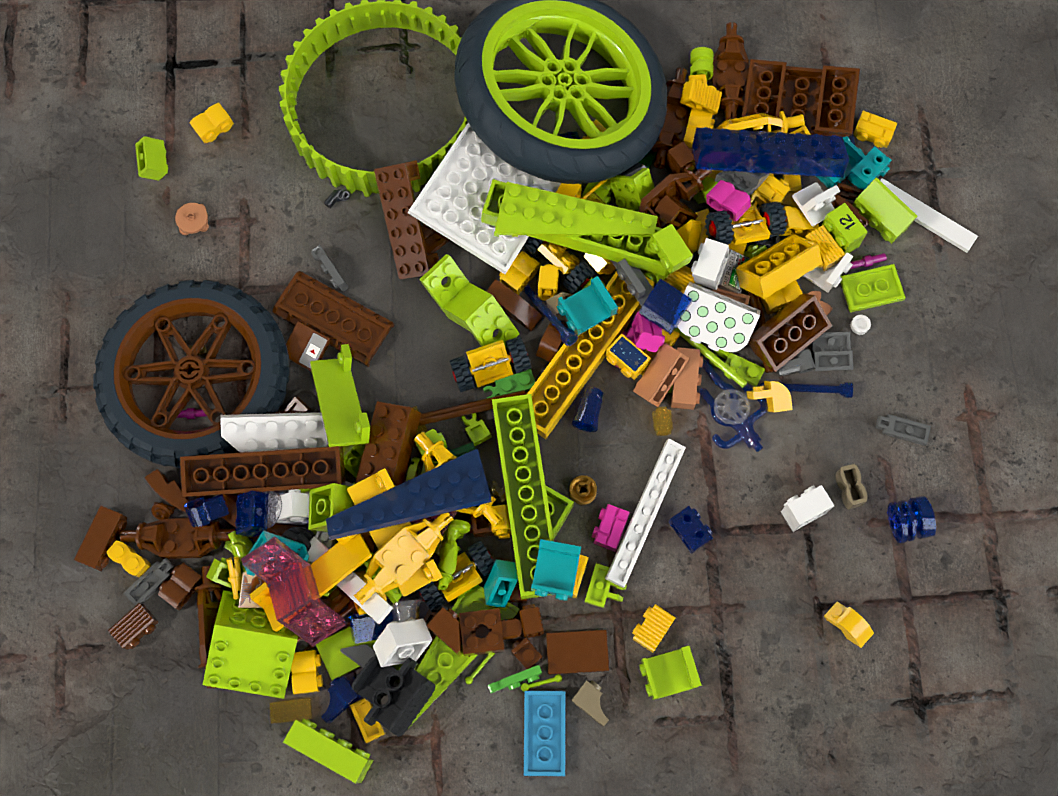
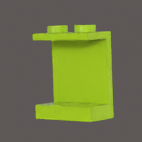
(670, 673)

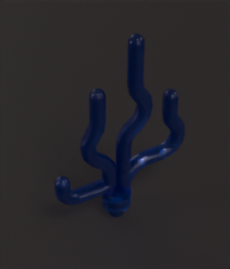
(744, 429)

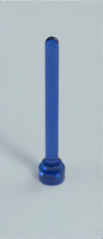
(567, 335)
(844, 390)

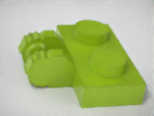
(599, 588)

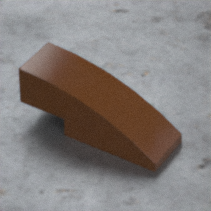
(514, 305)
(168, 491)

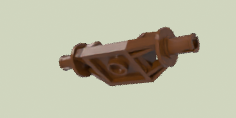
(731, 71)
(675, 120)
(672, 187)
(177, 538)
(207, 614)

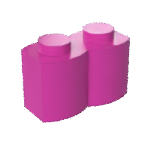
(727, 198)

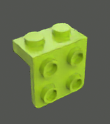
(631, 189)

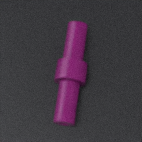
(868, 260)
(192, 413)

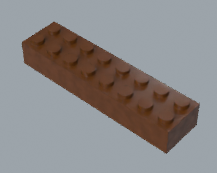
(389, 447)
(262, 471)

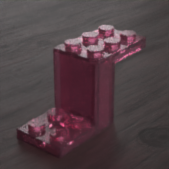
(293, 591)

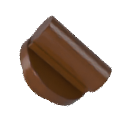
(162, 511)

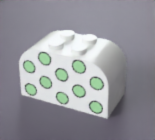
(717, 319)

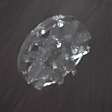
(732, 406)
(272, 507)

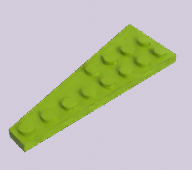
(543, 212)
(440, 662)

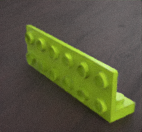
(339, 400)

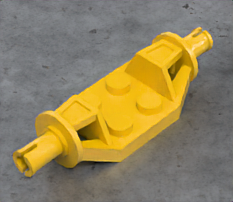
(758, 121)
(443, 456)
(402, 556)

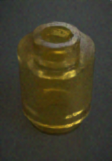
(662, 421)

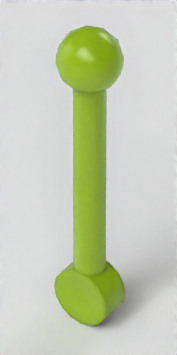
(469, 679)
(525, 687)

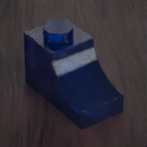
(340, 698)

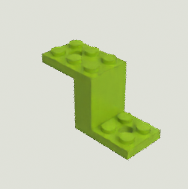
(467, 303)

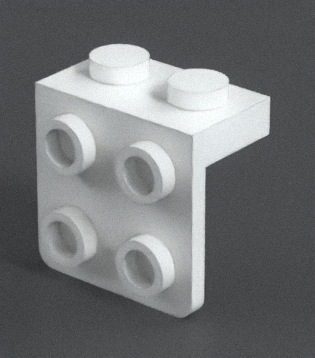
(830, 277)

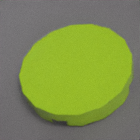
(414, 470)

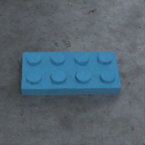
(544, 733)

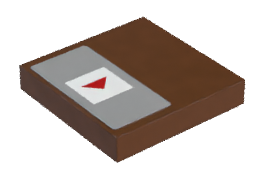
(306, 345)

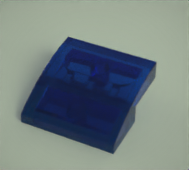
(665, 306)

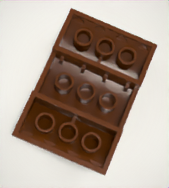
(821, 95)

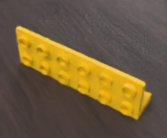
(371, 487)
(327, 570)

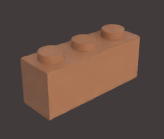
(661, 374)
(685, 386)

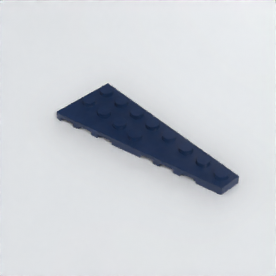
(435, 492)

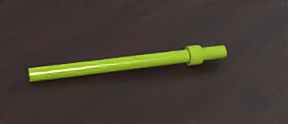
(729, 372)

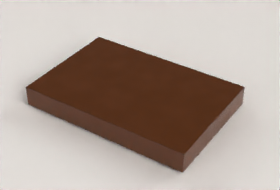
(577, 652)

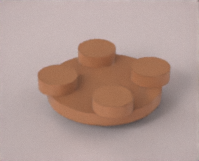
(192, 218)

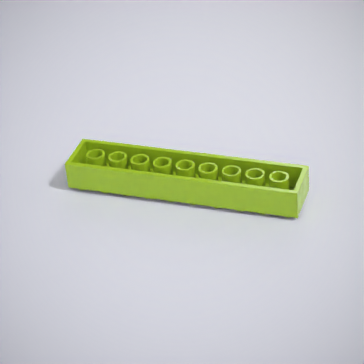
(633, 249)
(523, 484)

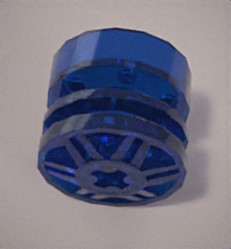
(911, 519)

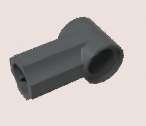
(800, 363)

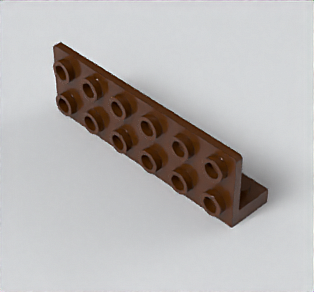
(403, 228)

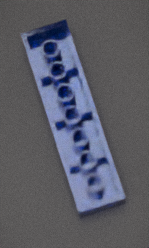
(770, 152)

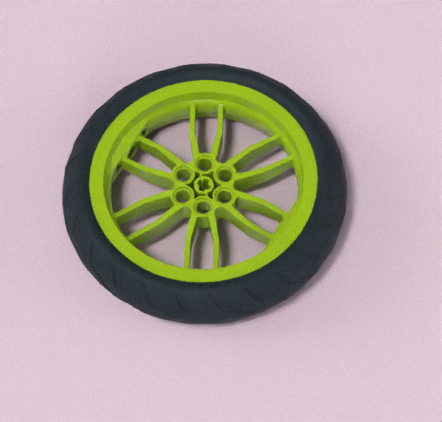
(561, 87)

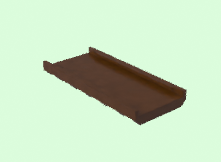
(333, 316)

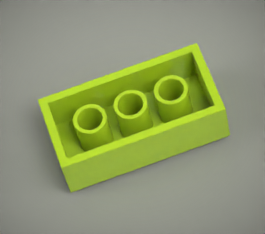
(328, 751)

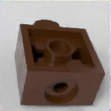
(485, 631)

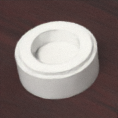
(860, 324)

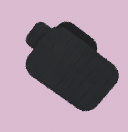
(403, 701)

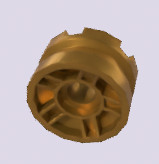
(586, 497)

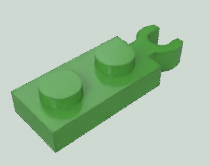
(513, 383)
(513, 681)

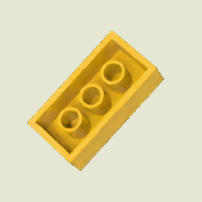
(779, 266)

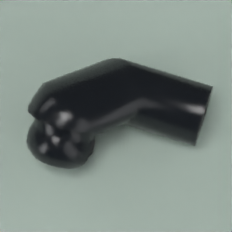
(337, 196)

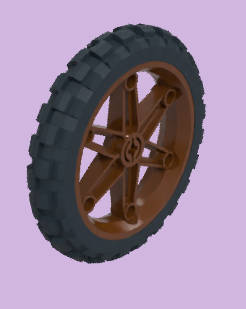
(150, 313)

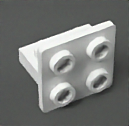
(815, 202)

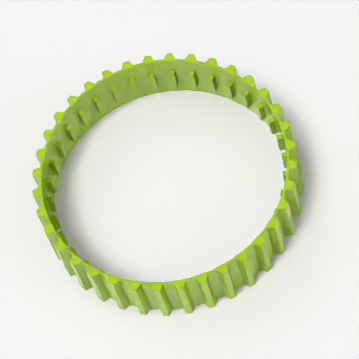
(335, 28)

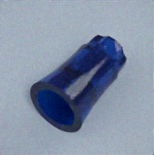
(588, 410)

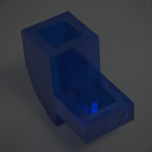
(203, 511)

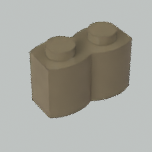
(849, 481)

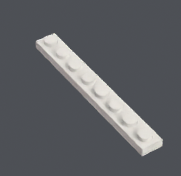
(645, 513)

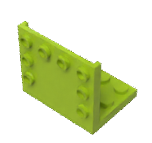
(248, 652)

